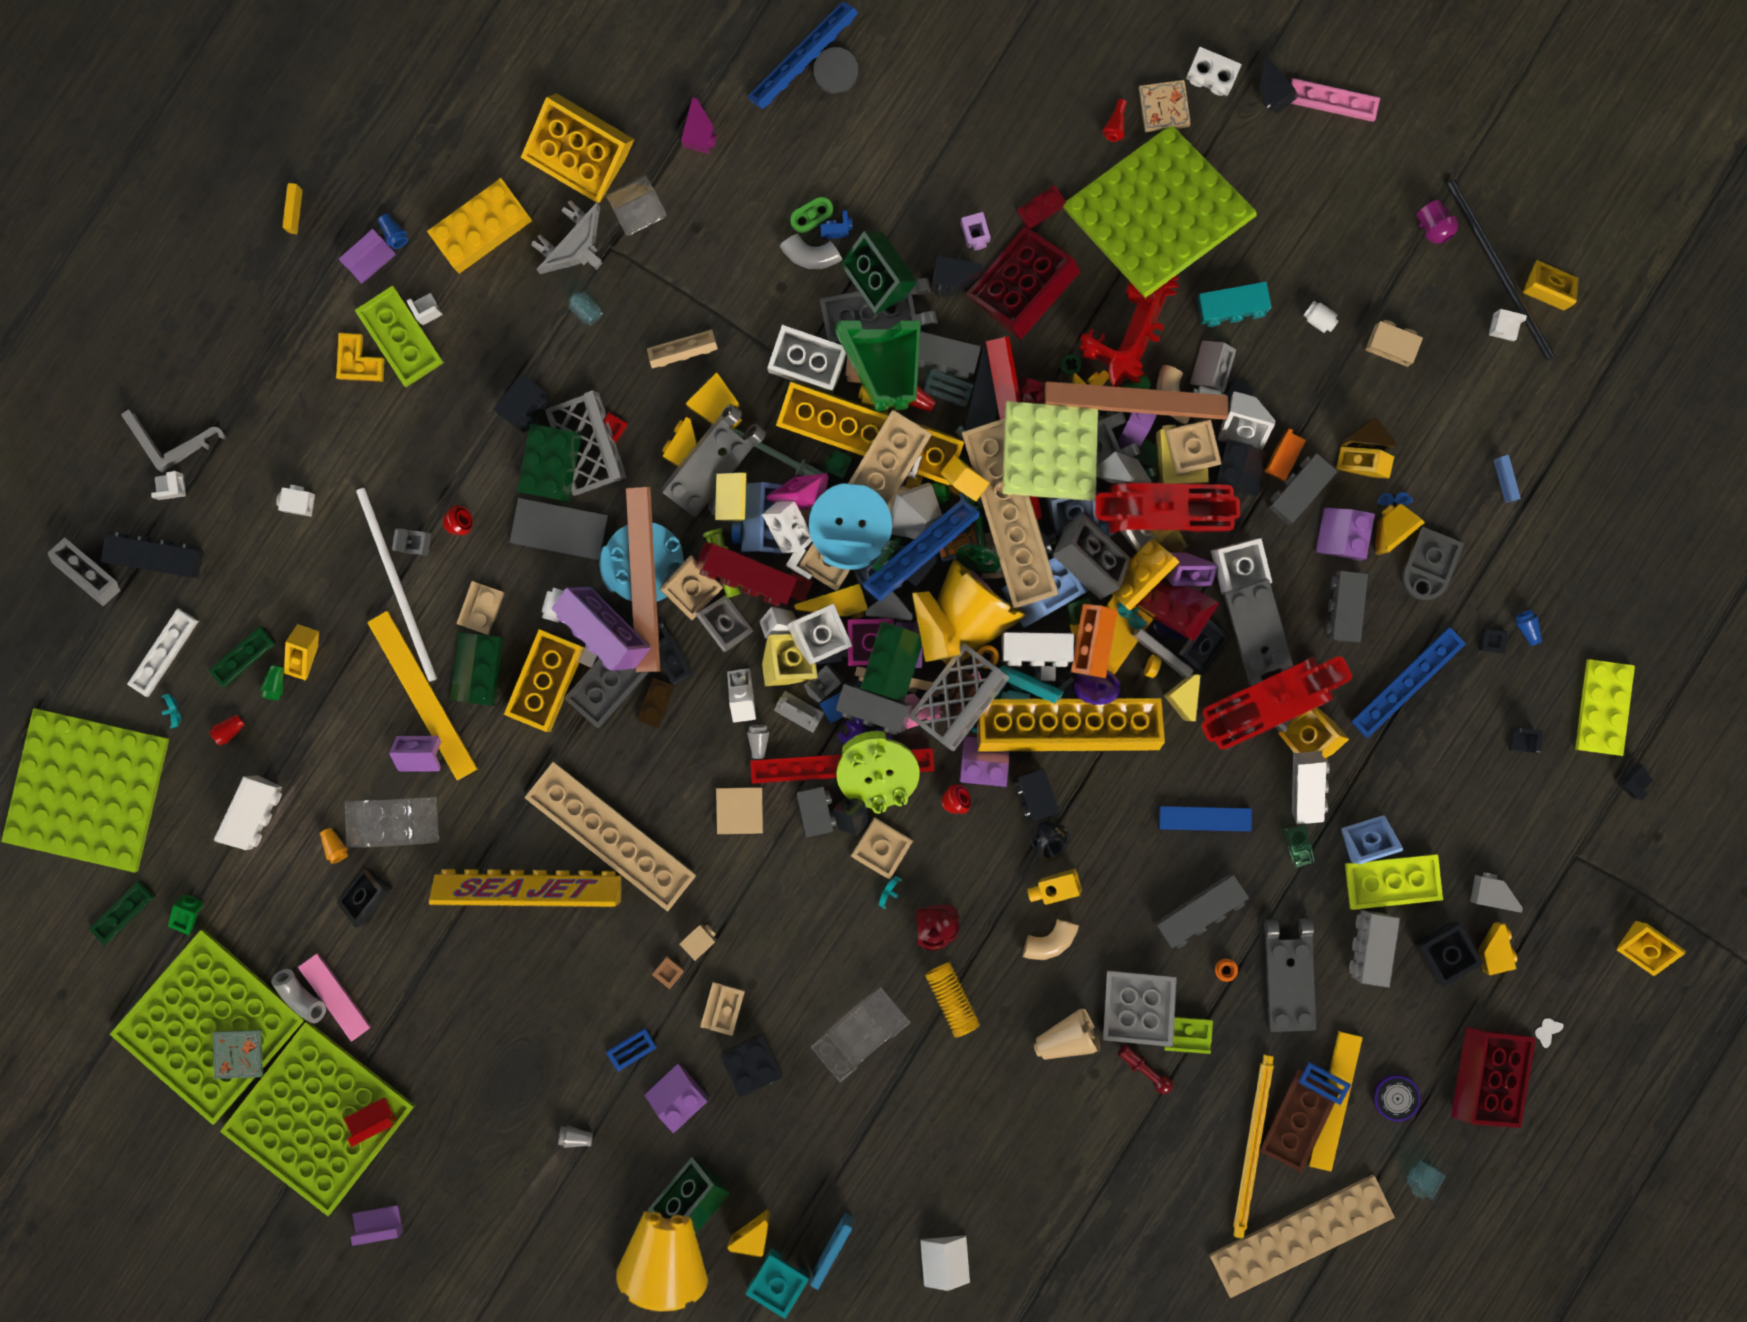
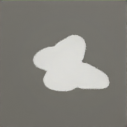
(1545, 1032)

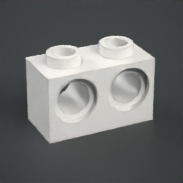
(1215, 65)
(787, 526)

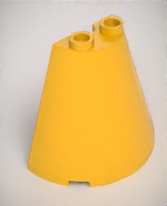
(974, 609)
(662, 1264)

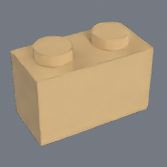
(1394, 343)

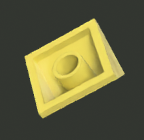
(730, 497)
(1185, 697)

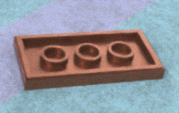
(1298, 1123)

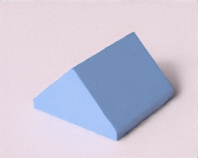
(1370, 840)

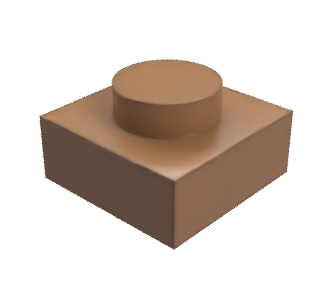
(668, 972)

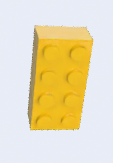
(479, 226)
(544, 681)

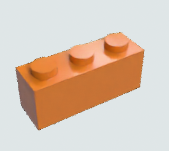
(1094, 640)

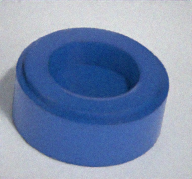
(736, 533)

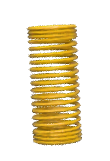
(951, 1008)

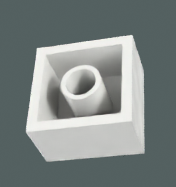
(1240, 564)

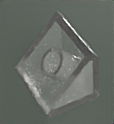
(636, 205)

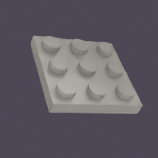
(1140, 1008)

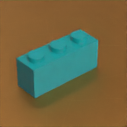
(1233, 304)

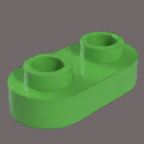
(810, 214)

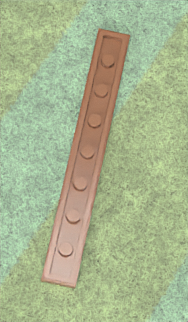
(1137, 400)
(643, 574)

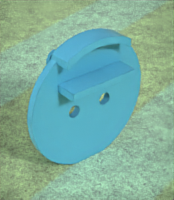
(849, 544)
(615, 560)

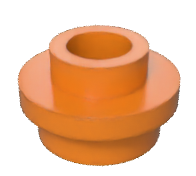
(1232, 973)

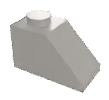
(1494, 893)

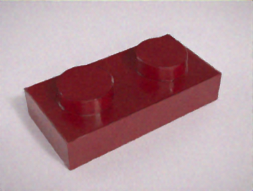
(1041, 207)

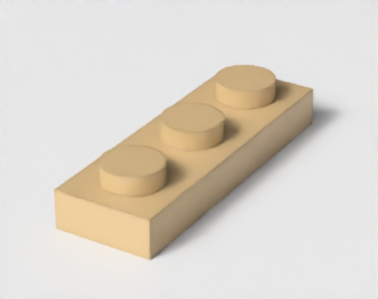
(682, 349)

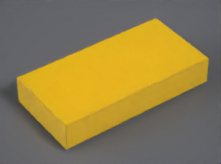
(292, 208)

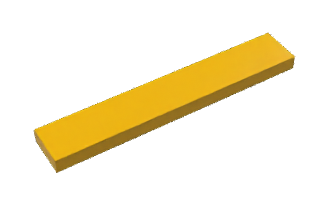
(1342, 1066)

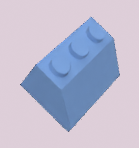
(755, 531)

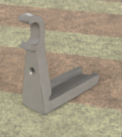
(175, 455)

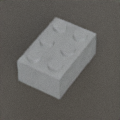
(1374, 948)

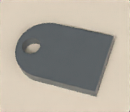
(1431, 562)

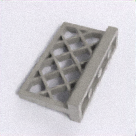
(602, 432)
(971, 711)

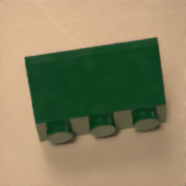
(878, 271)
(892, 662)
(477, 669)
(692, 1194)

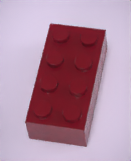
(744, 572)

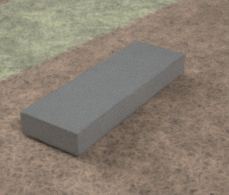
(1159, 650)

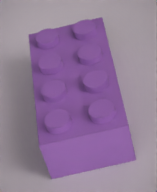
(600, 628)

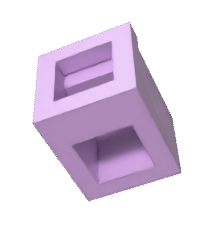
(975, 223)

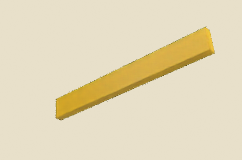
(422, 695)

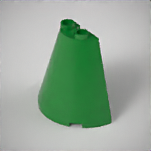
(884, 360)

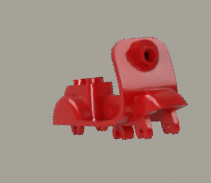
(1125, 361)
(1168, 507)
(1273, 701)

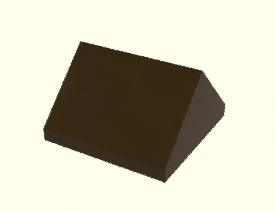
(1369, 436)

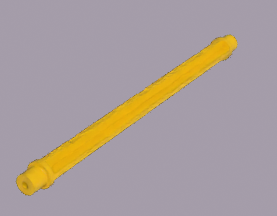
(1253, 1145)

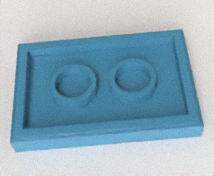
(831, 1251)

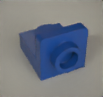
(834, 229)

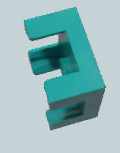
(777, 1284)

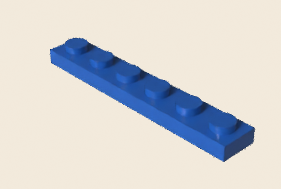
(803, 55)
(921, 550)
(1407, 682)

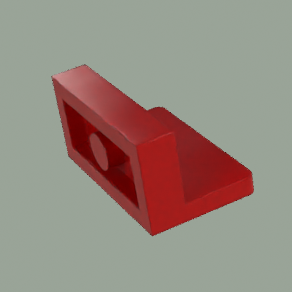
(370, 1121)

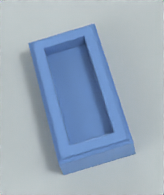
(1507, 479)

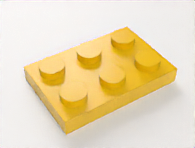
(1144, 573)

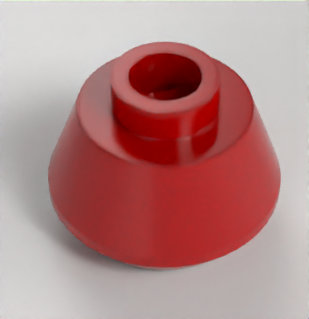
(458, 520)
(956, 799)

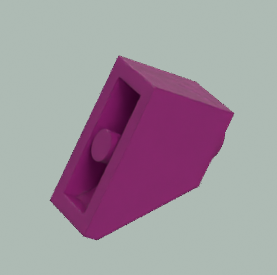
(698, 130)

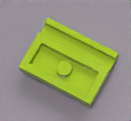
(1192, 1035)

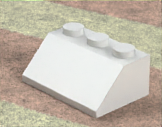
(249, 813)

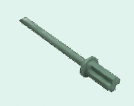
(802, 468)

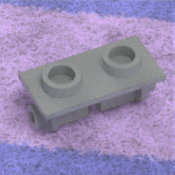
(798, 711)

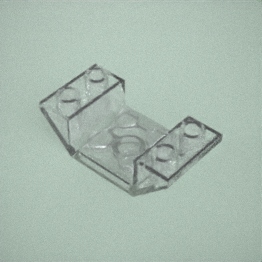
(391, 822)
(859, 1033)

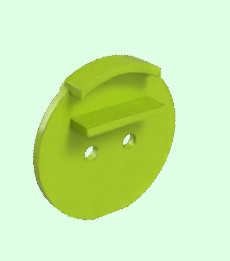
(871, 757)

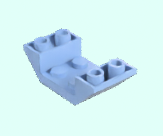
(1068, 588)

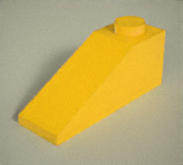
(848, 602)
(936, 631)

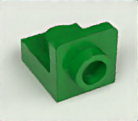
(185, 914)

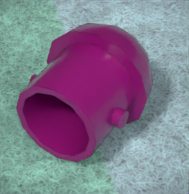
(1437, 222)

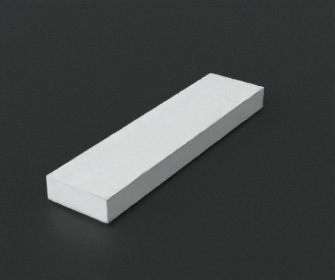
(162, 652)

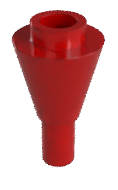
(1115, 126)

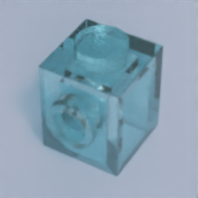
(1425, 1180)

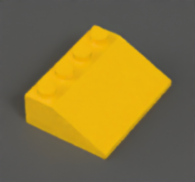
(576, 147)

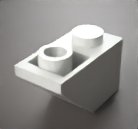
(741, 695)

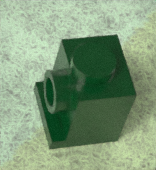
(837, 465)

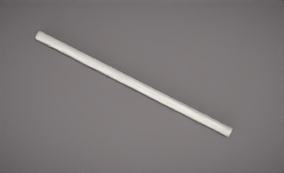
(396, 584)

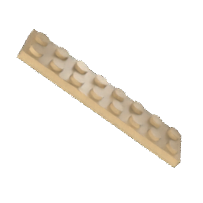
(882, 470)
(1010, 520)
(610, 836)
(1301, 1236)

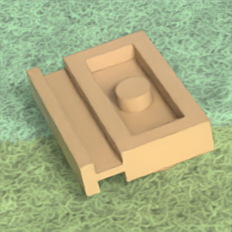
(480, 608)
(722, 1008)

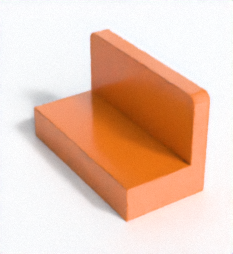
(1284, 455)

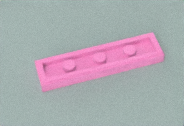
(1335, 100)
(334, 997)

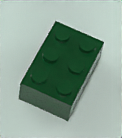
(549, 462)

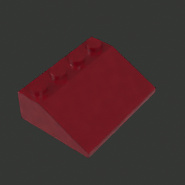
(1023, 282)
(1493, 1078)

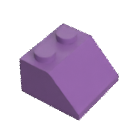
(1345, 533)
(983, 767)
(676, 1098)

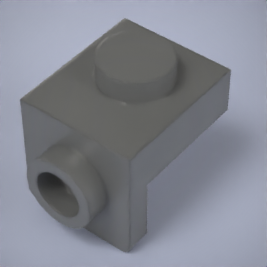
(411, 542)
(826, 682)

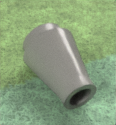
(758, 740)
(574, 1137)

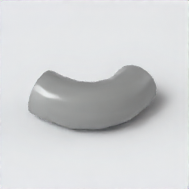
(809, 256)
(297, 996)

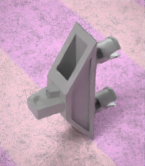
(576, 246)

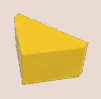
(964, 478)

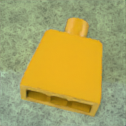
(712, 399)
(1066, 885)

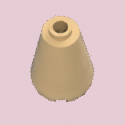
(1068, 1038)

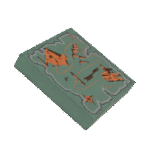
(238, 1054)

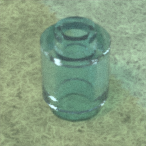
(585, 308)

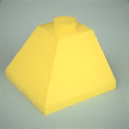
(785, 663)

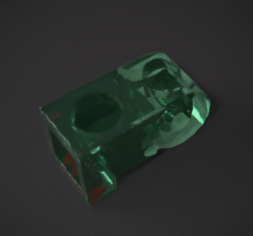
(1298, 844)

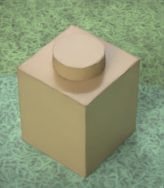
(699, 941)

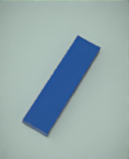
(1205, 818)

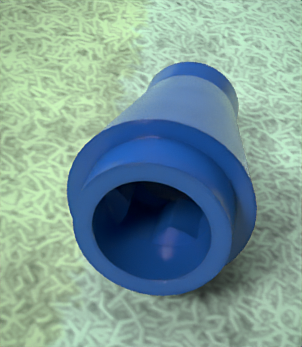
(393, 232)
(1529, 626)

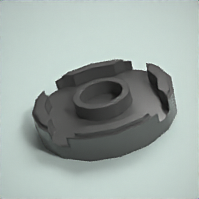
(835, 70)

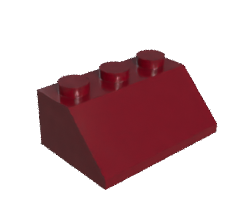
(1178, 607)

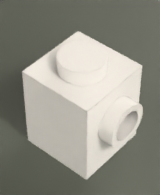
(296, 501)

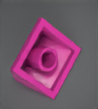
(802, 490)

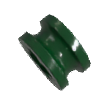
(1078, 365)

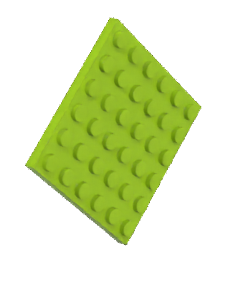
(1159, 210)
(85, 790)
(193, 998)
(298, 1115)

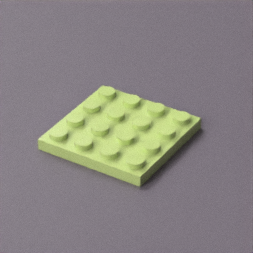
(1050, 451)

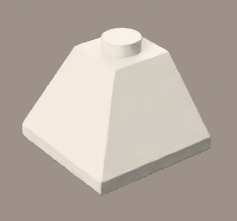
(1246, 421)
(819, 634)

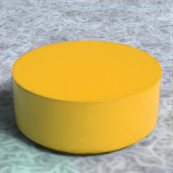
(1152, 666)

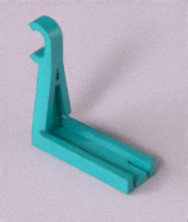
(1029, 684)

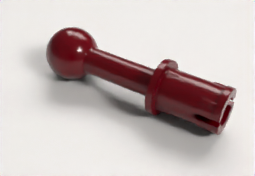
(1162, 1083)

